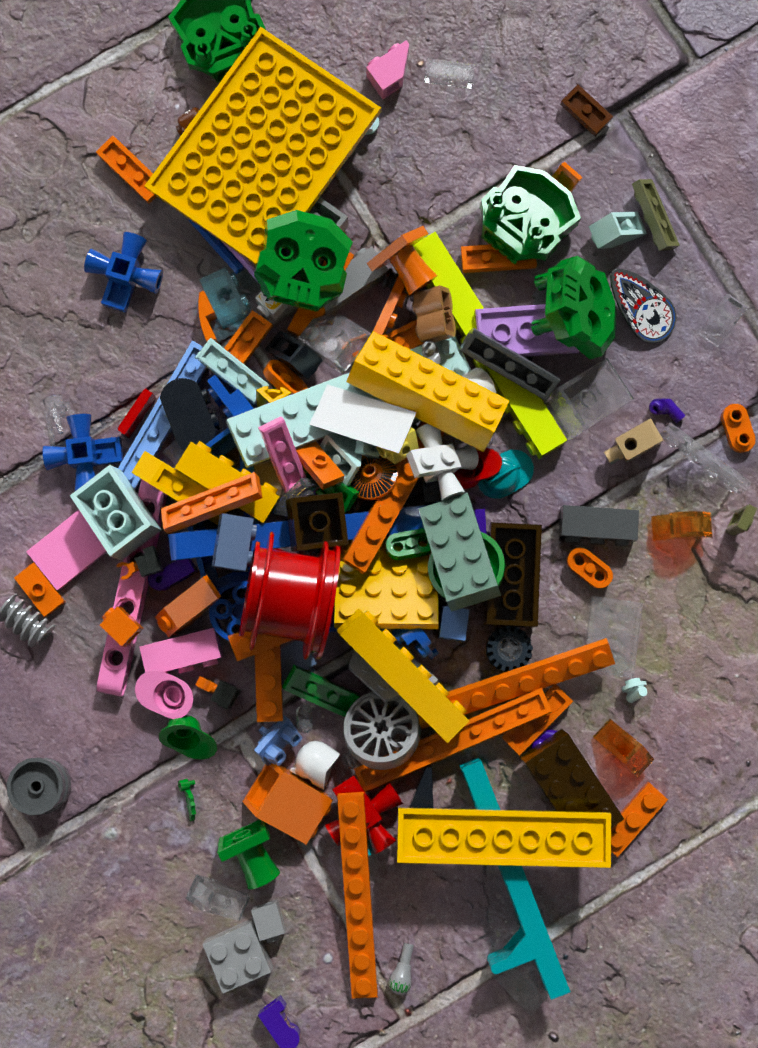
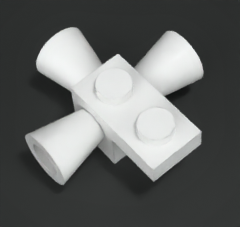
(440, 461)

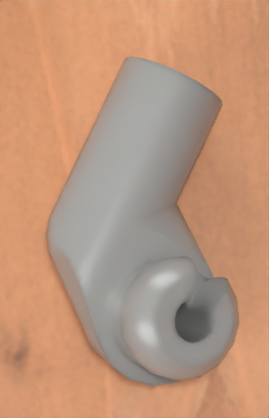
(431, 351)

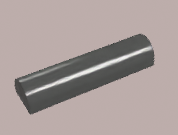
(509, 364)

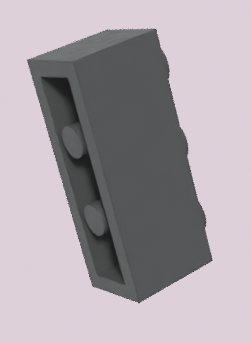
(598, 525)

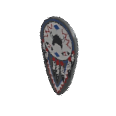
(643, 306)

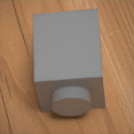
(269, 921)

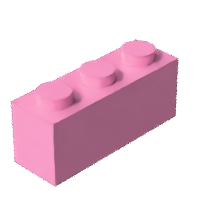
(183, 652)

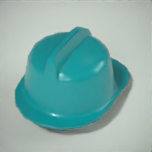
(514, 474)

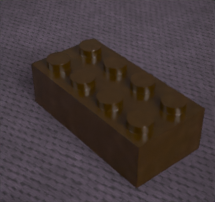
(521, 580)
(568, 778)

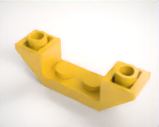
(168, 479)

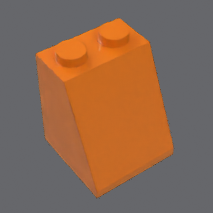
(287, 802)

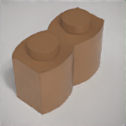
(434, 314)

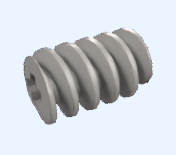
(24, 622)

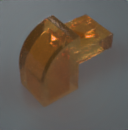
(682, 525)

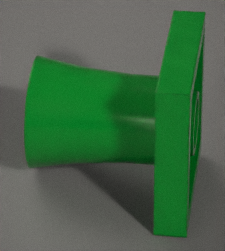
(248, 848)

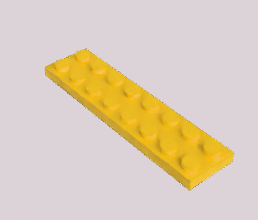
(504, 837)

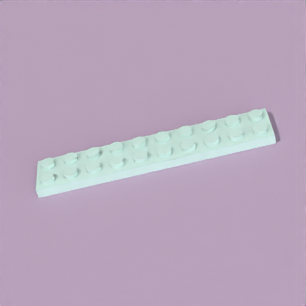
(300, 407)

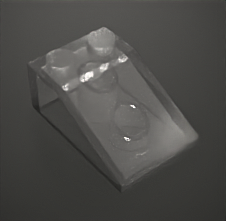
(588, 399)

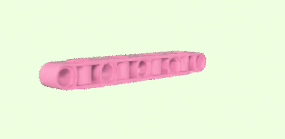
(113, 677)

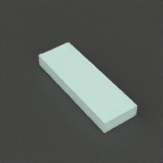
(230, 370)

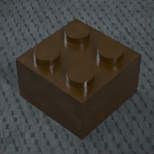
(316, 520)

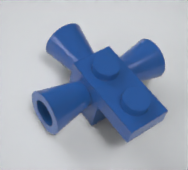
(123, 272)
(83, 451)

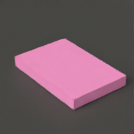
(67, 551)

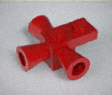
(383, 801)

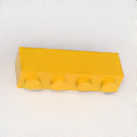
(212, 472)

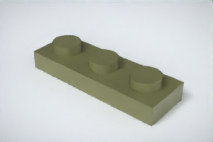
(655, 214)

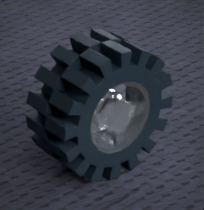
(517, 647)

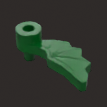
(184, 785)

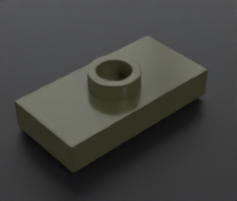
(741, 520)

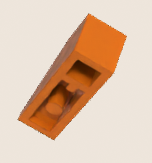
(187, 607)

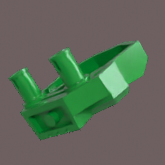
(214, 19)
(540, 201)
(307, 240)
(577, 307)

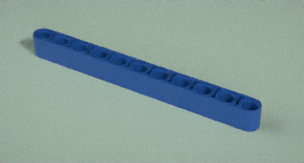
(202, 542)

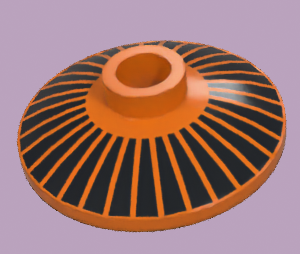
(379, 482)

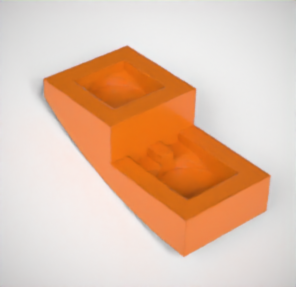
(206, 315)

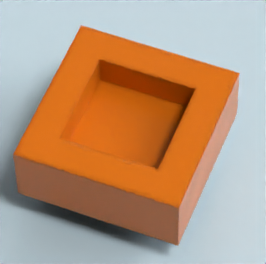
(567, 176)

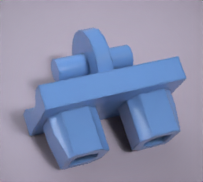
(275, 739)

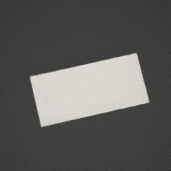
(363, 418)

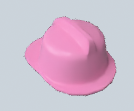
(164, 694)

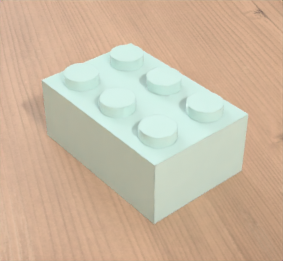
(115, 512)

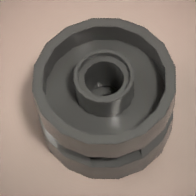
(54, 786)

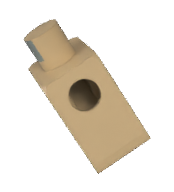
(645, 438)

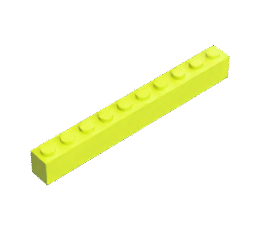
(526, 408)

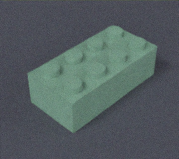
(459, 552)

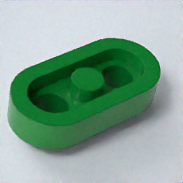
(409, 543)

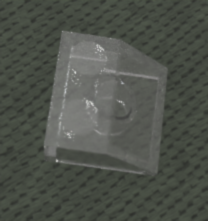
(335, 340)

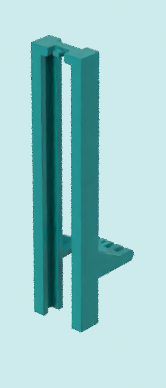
(531, 938)

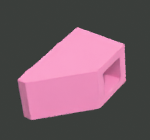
(388, 71)

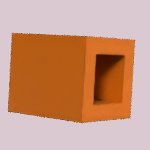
(120, 626)

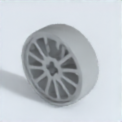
(403, 749)

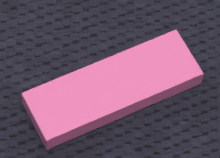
(282, 453)

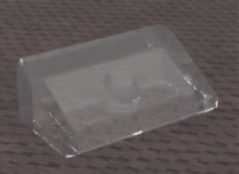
(449, 73)

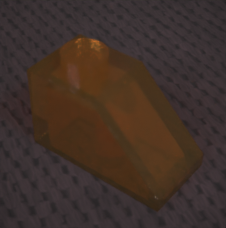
(624, 748)

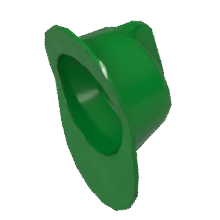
(187, 738)

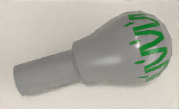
(400, 979)

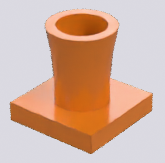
(406, 261)

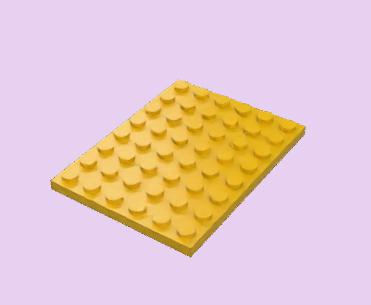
(262, 144)

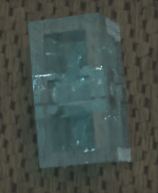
(215, 287)

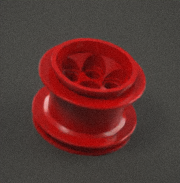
(291, 596)

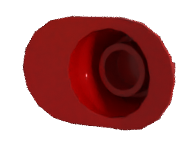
(488, 466)

